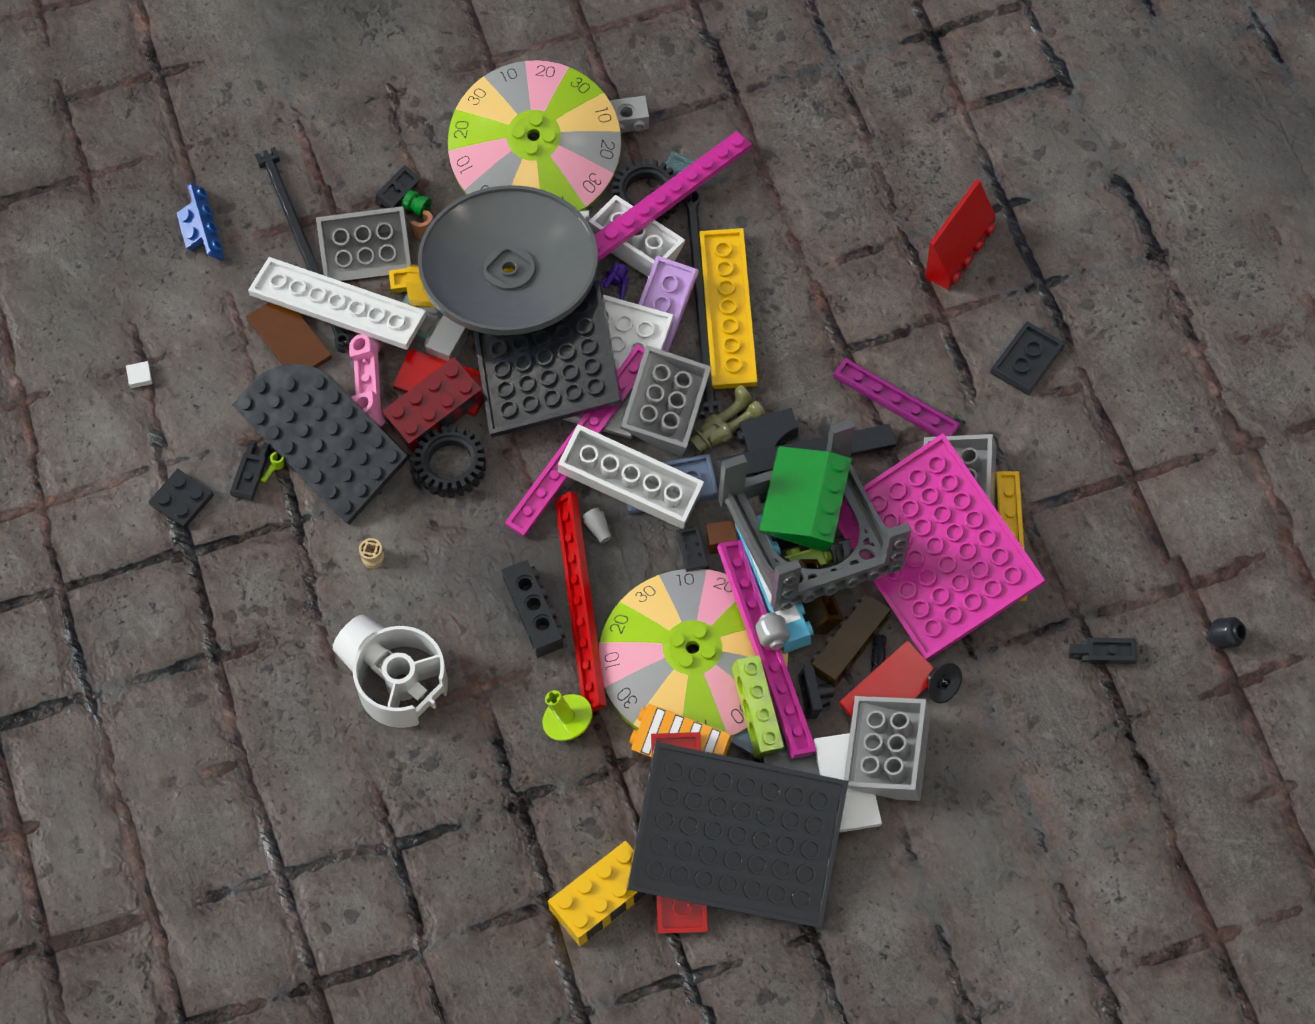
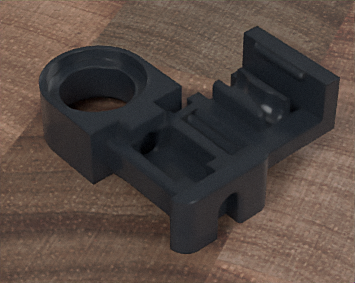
(840, 551)

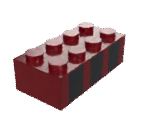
(433, 403)

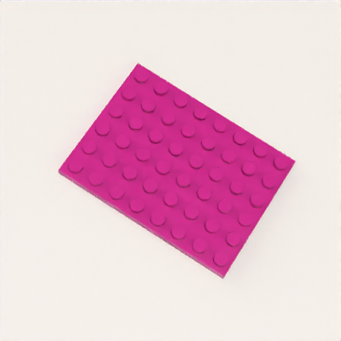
(960, 551)

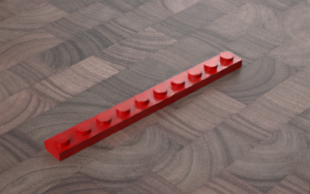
(580, 601)

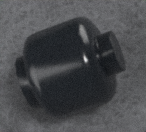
(1227, 632)

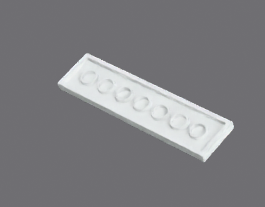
(337, 303)

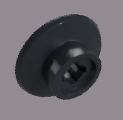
(944, 682)

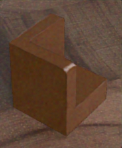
(720, 533)

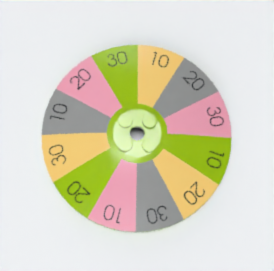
(567, 109)
(647, 654)

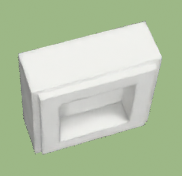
(139, 374)

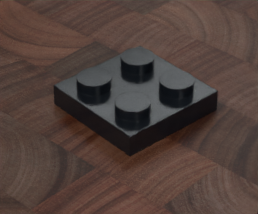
(181, 498)

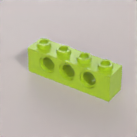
(757, 706)

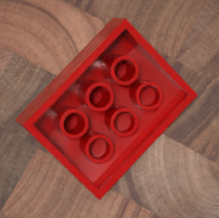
(960, 237)

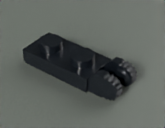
(250, 471)

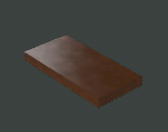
(288, 336)

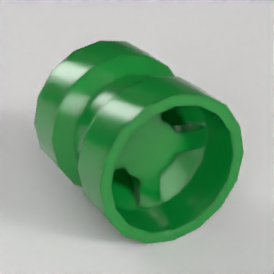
(416, 203)

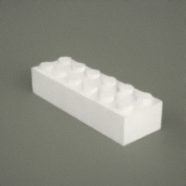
(630, 476)

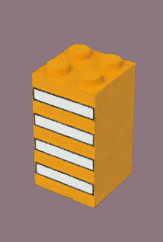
(660, 720)

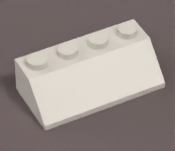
(645, 245)

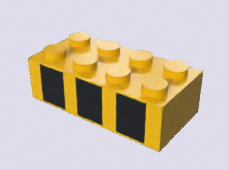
(596, 896)

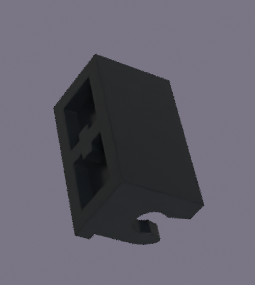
(397, 188)

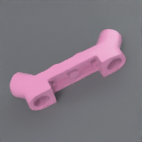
(365, 352)

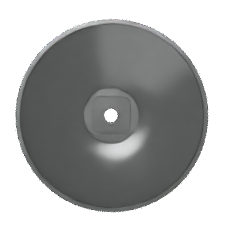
(502, 229)

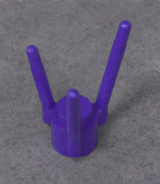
(616, 276)

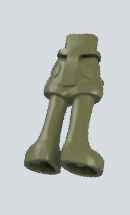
(715, 428)

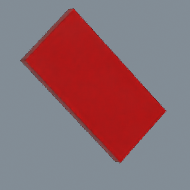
(419, 366)
(899, 676)

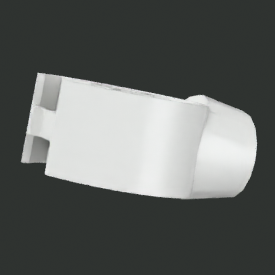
(369, 644)

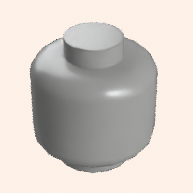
(772, 631)

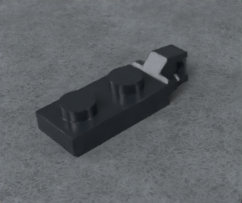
(1105, 651)

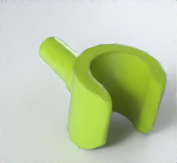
(275, 465)

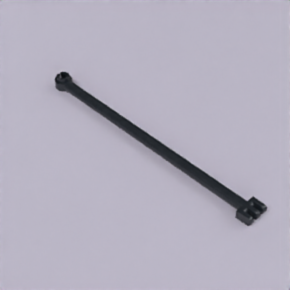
(296, 228)
(694, 234)

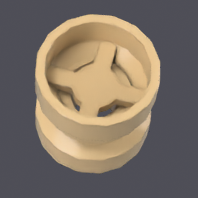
(371, 553)

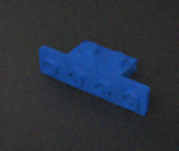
(198, 223)

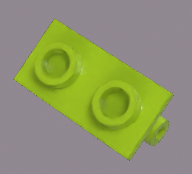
(794, 554)

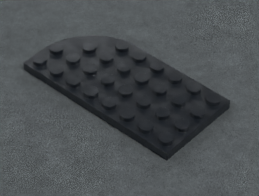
(322, 435)

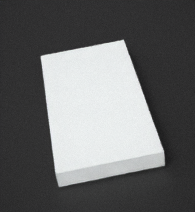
(860, 807)

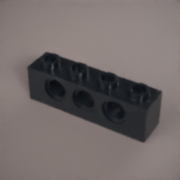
(541, 640)

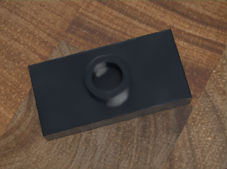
(692, 548)

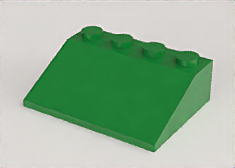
(805, 496)

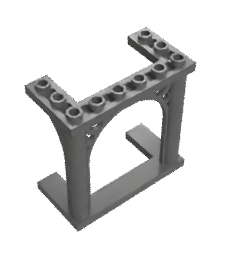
(783, 578)

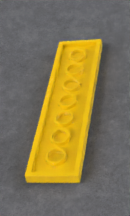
(728, 309)

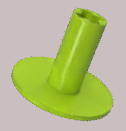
(566, 716)

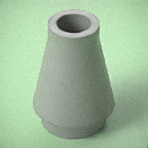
(597, 524)

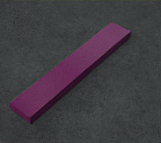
(895, 399)

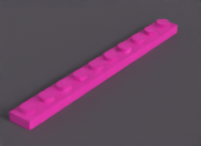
(670, 193)
(550, 479)
(777, 676)

